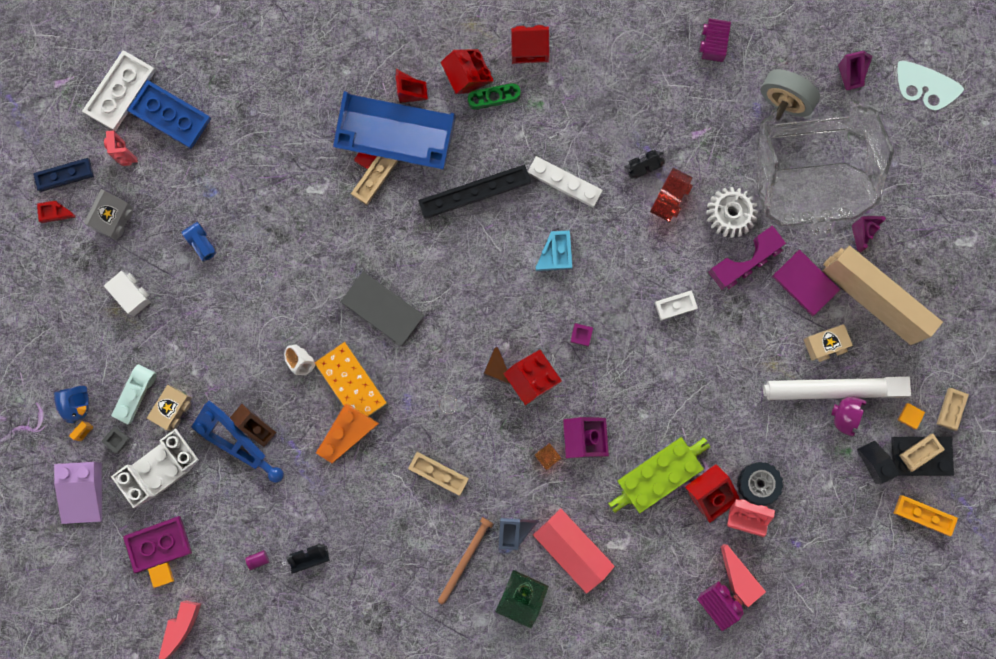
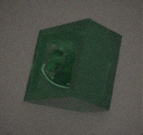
(522, 599)

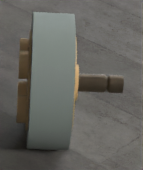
(790, 93)

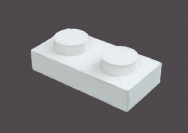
(676, 305)

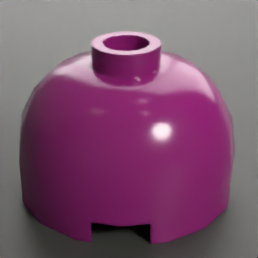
(848, 414)

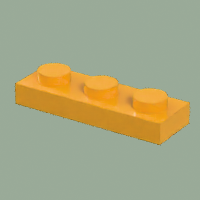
(925, 515)

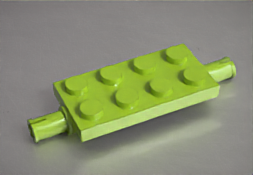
(659, 475)

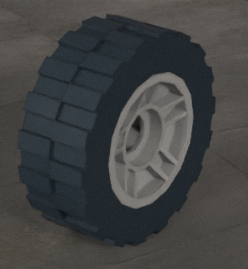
(771, 481)

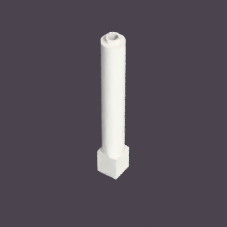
(838, 388)

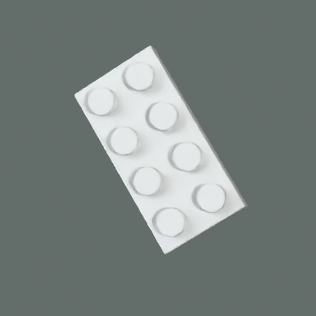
(118, 90)

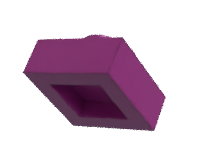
(581, 335)

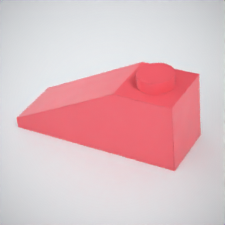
(741, 581)

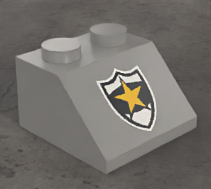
(109, 215)

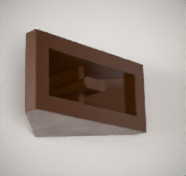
(496, 367)

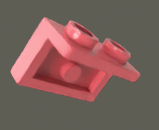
(117, 149)
(750, 517)

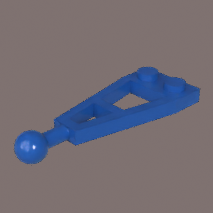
(206, 423)

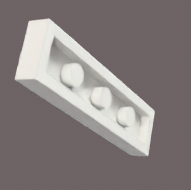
(564, 181)

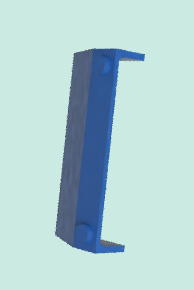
(394, 131)

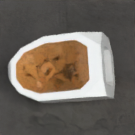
(298, 360)

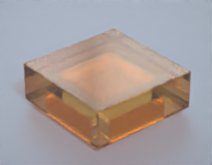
(547, 456)

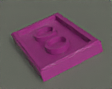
(806, 283)
(157, 544)

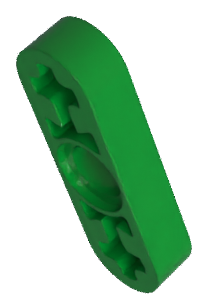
(498, 89)

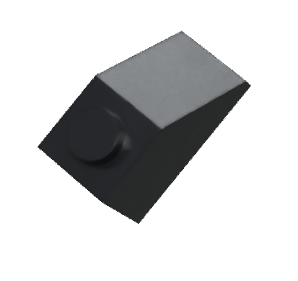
(878, 462)

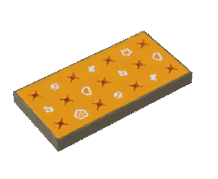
(350, 380)

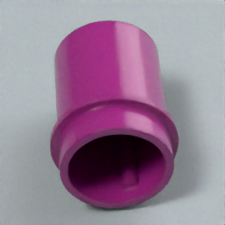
(257, 560)

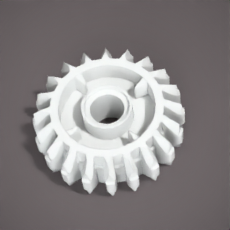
(740, 204)

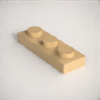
(373, 179)
(438, 473)

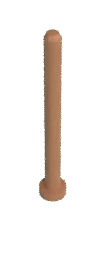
(465, 559)

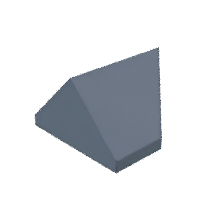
(514, 532)

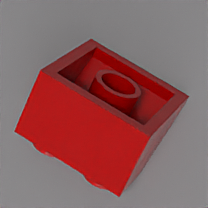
(712, 493)

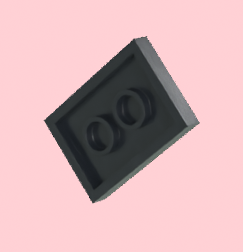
(938, 466)

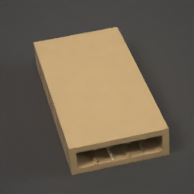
(881, 295)

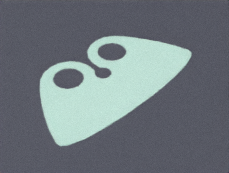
(921, 76)

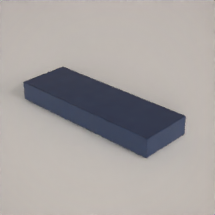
(63, 174)

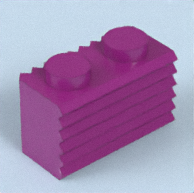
(715, 40)
(720, 605)

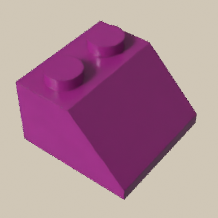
(586, 437)

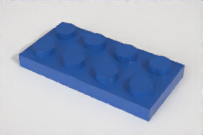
(169, 114)

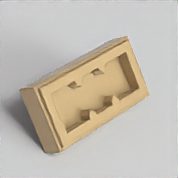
(952, 409)
(921, 452)

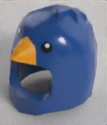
(72, 403)

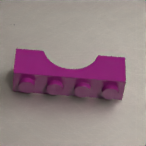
(728, 271)

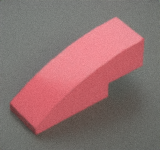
(179, 628)

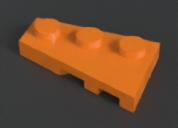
(345, 432)

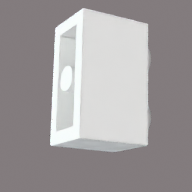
(127, 293)

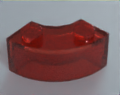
(671, 194)

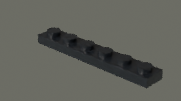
(474, 191)

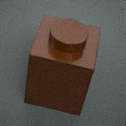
(252, 425)

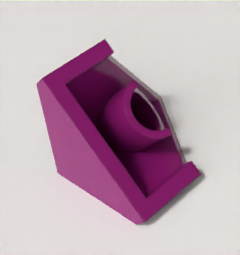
(865, 229)

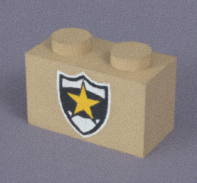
(828, 342)
(169, 408)

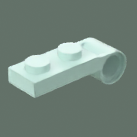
(133, 393)

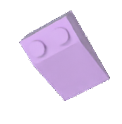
(79, 491)

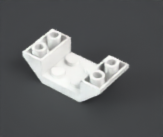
(156, 470)

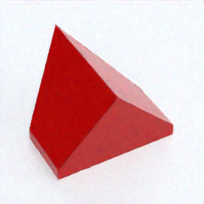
(409, 88)

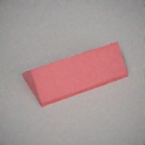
(574, 551)

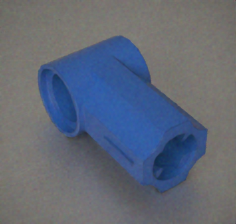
(197, 238)

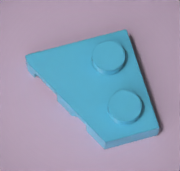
(556, 252)

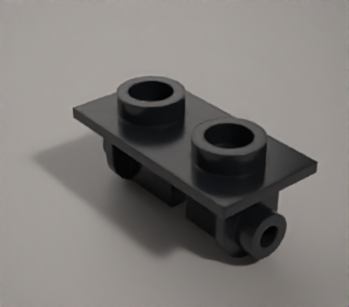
(638, 165)
(315, 555)

